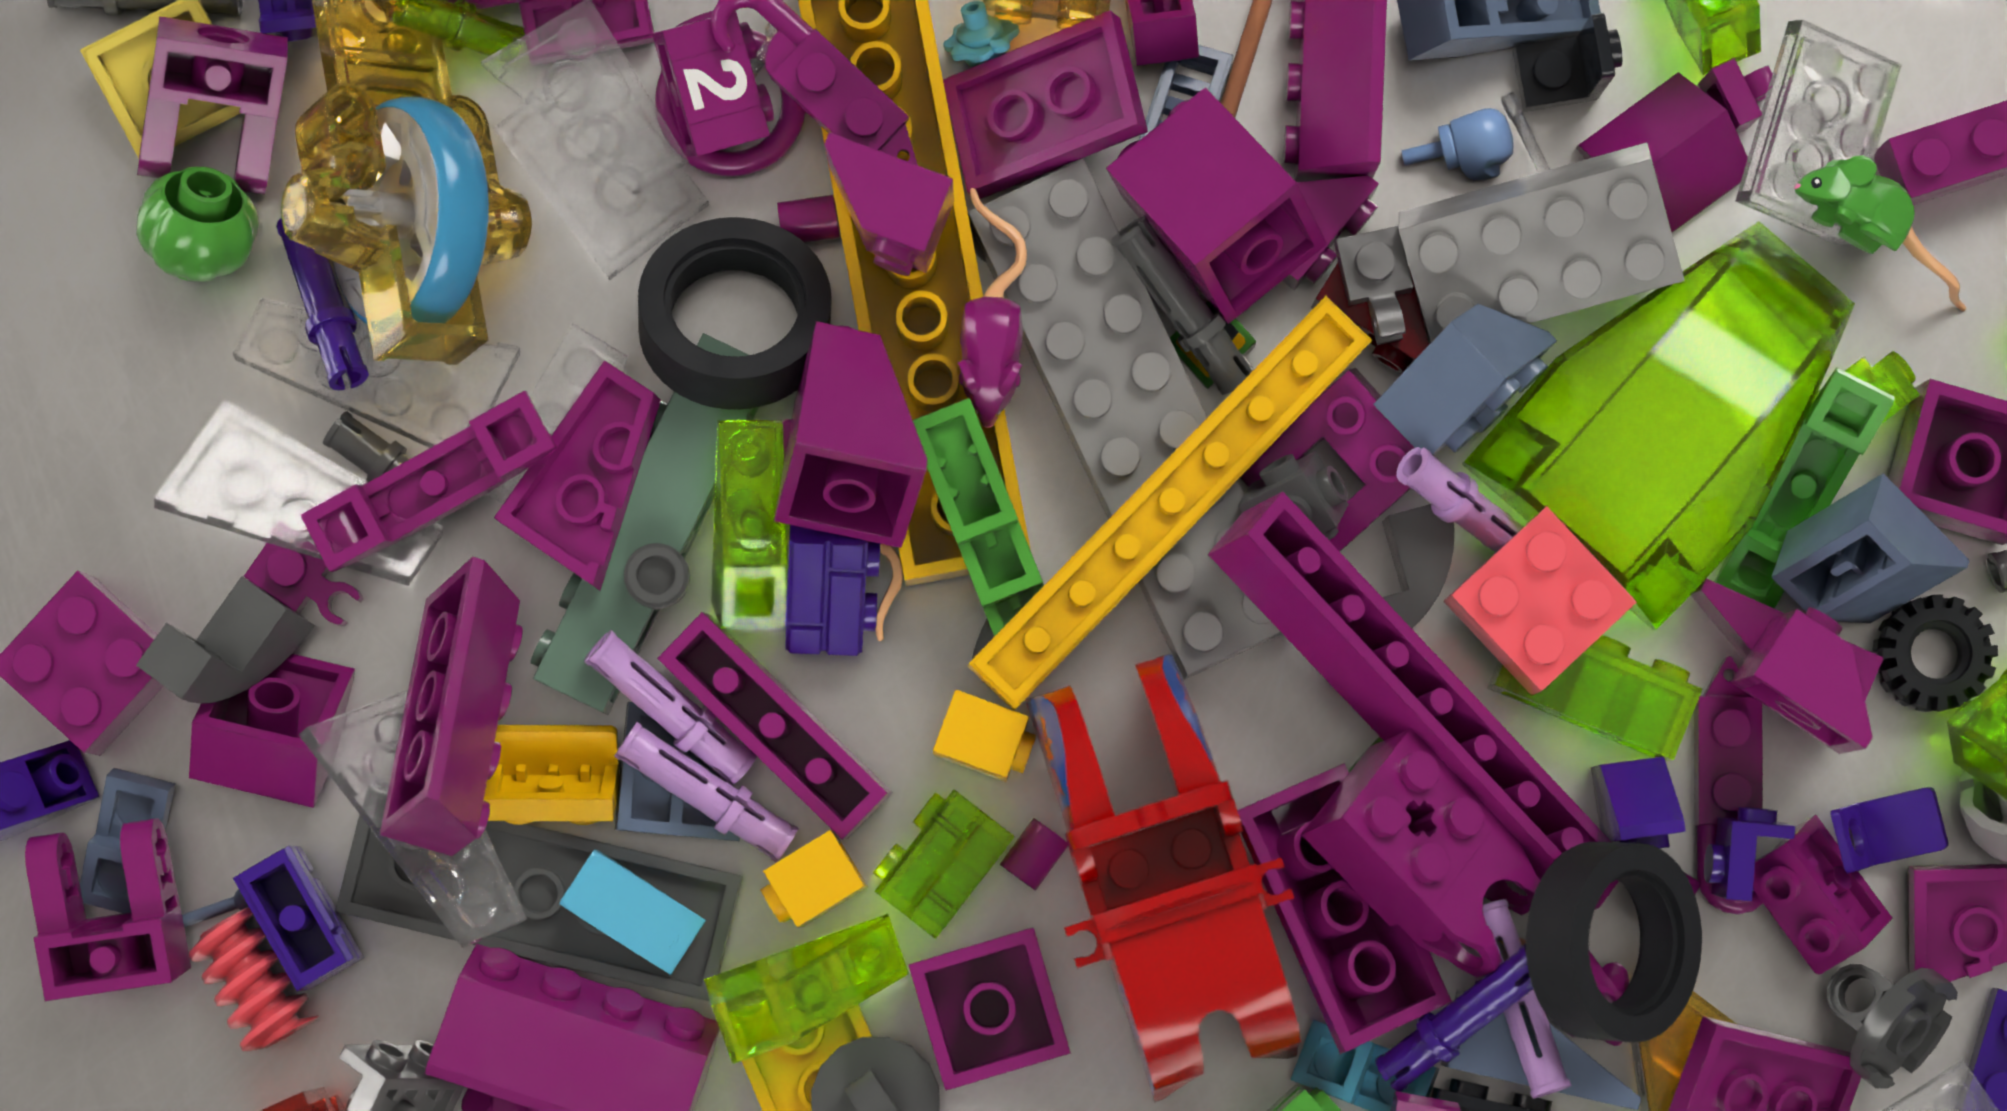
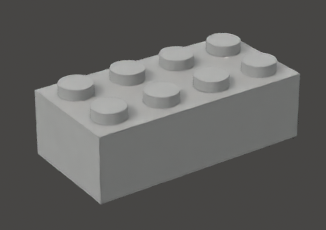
(1543, 242)

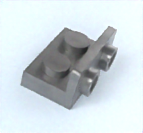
(397, 1079)

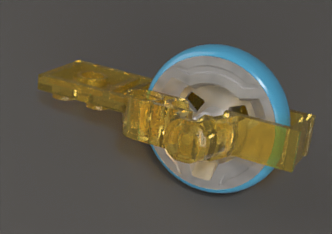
(400, 249)

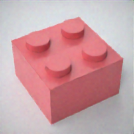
(1540, 601)

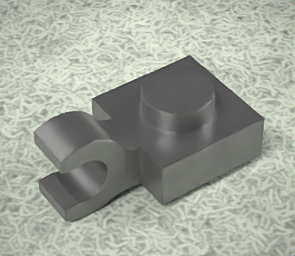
(1375, 273)

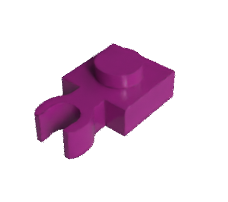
(297, 579)

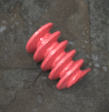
(249, 982)

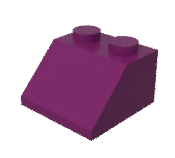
(892, 203)
(1809, 679)
(255, 738)

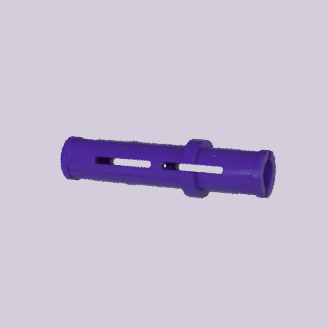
(329, 321)
(1442, 1033)

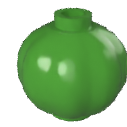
(197, 224)

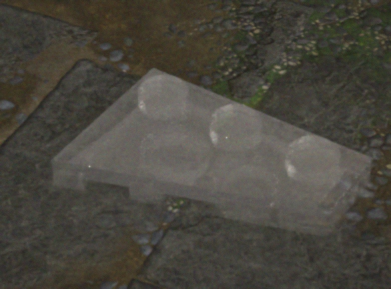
(591, 94)

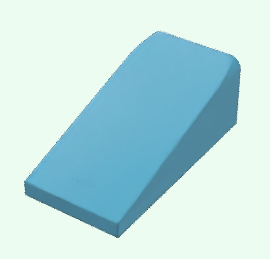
(632, 911)

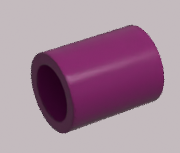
(810, 218)
(1034, 854)

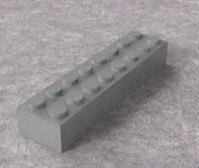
(1119, 395)

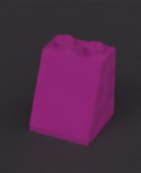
(1218, 203)
(850, 443)

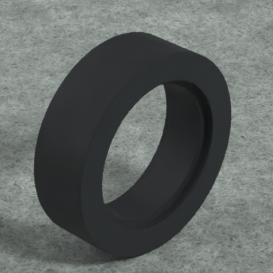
(719, 247)
(1560, 941)

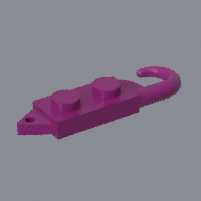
(822, 79)
(1725, 768)

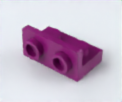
(1815, 900)

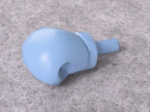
(1473, 142)

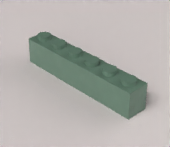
(666, 508)

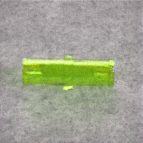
(457, 25)

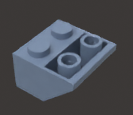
(1465, 379)
(1865, 555)

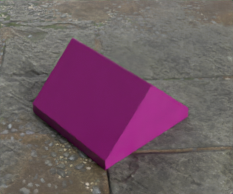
(1689, 143)

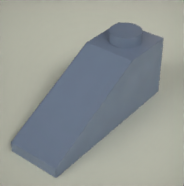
(1482, 26)
(1495, 1055)

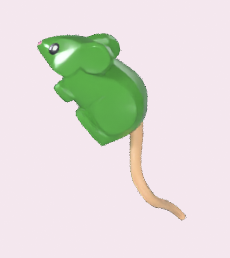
(1869, 211)

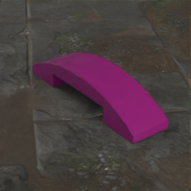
(430, 484)

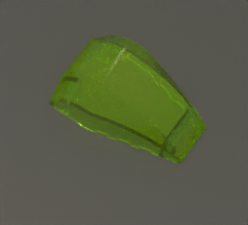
(1673, 418)

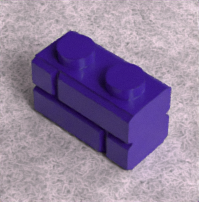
(828, 592)
(298, 918)

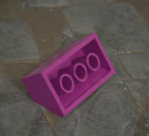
(1336, 88)
(453, 712)
(1355, 963)
(568, 1040)

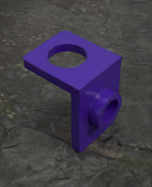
(1889, 829)

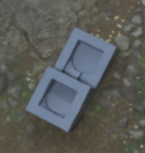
(124, 800)

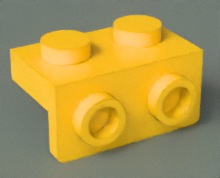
(554, 774)

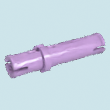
(1456, 498)
(687, 722)
(715, 798)
(1545, 1073)

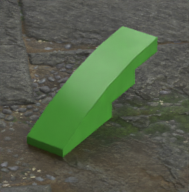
(979, 511)

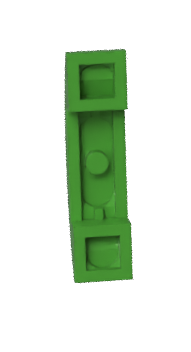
(1823, 453)

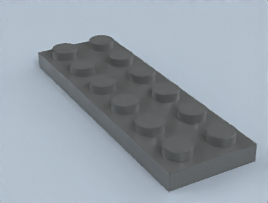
(540, 871)

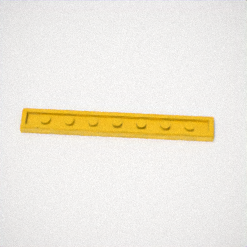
(1169, 503)

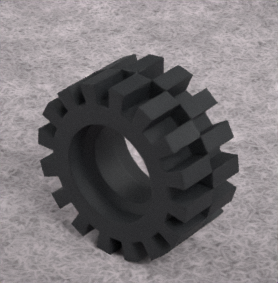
(1972, 645)

